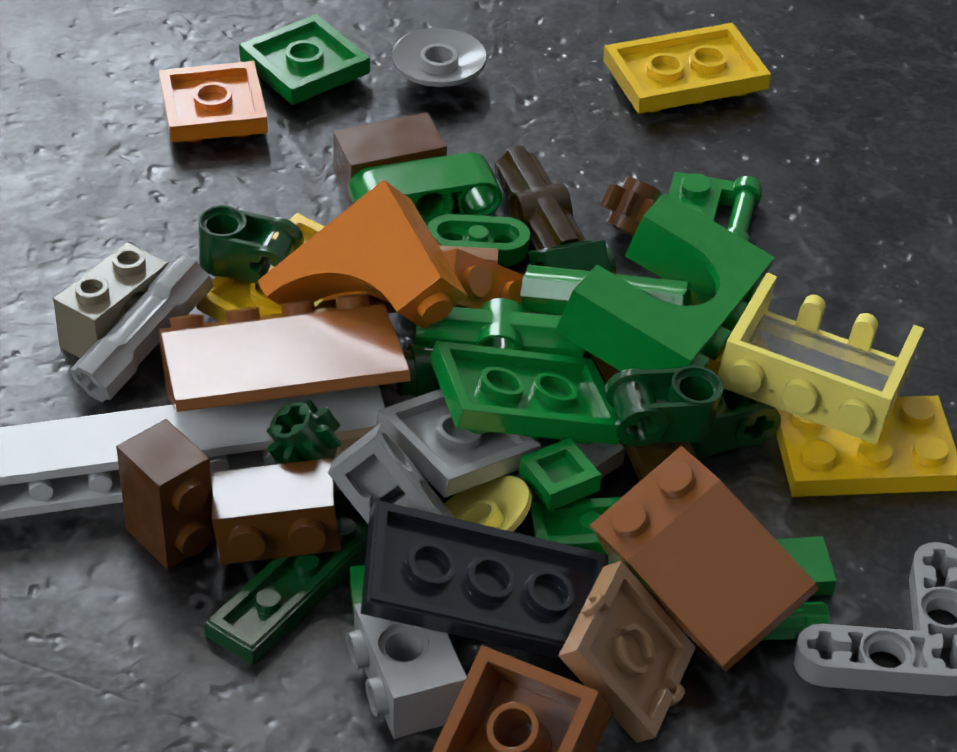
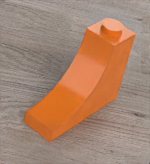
(372, 248)

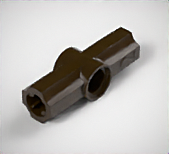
(536, 200)

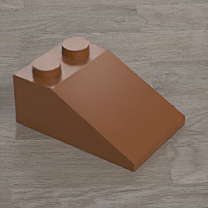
(703, 558)
(522, 709)

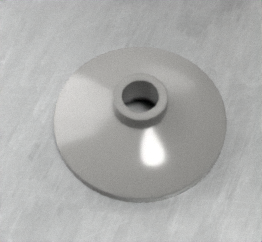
(439, 57)

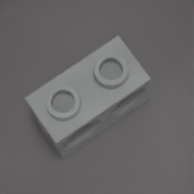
(381, 471)

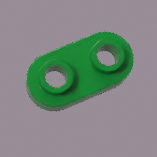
(478, 231)

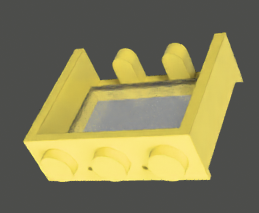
(814, 371)

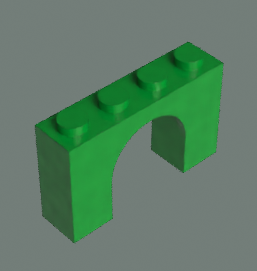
(647, 333)

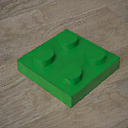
(305, 59)

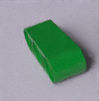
(437, 184)

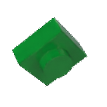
(559, 474)

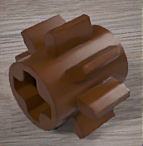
(629, 203)

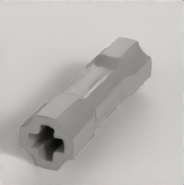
(117, 355)

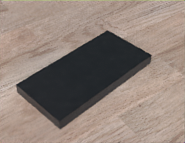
(474, 579)

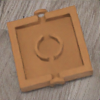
(628, 652)

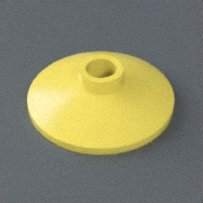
(495, 503)

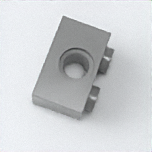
(409, 672)

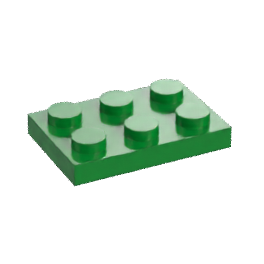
(524, 393)

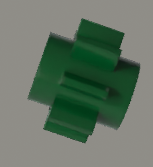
(303, 433)

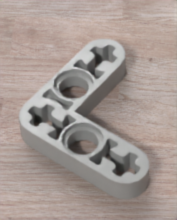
(916, 649)

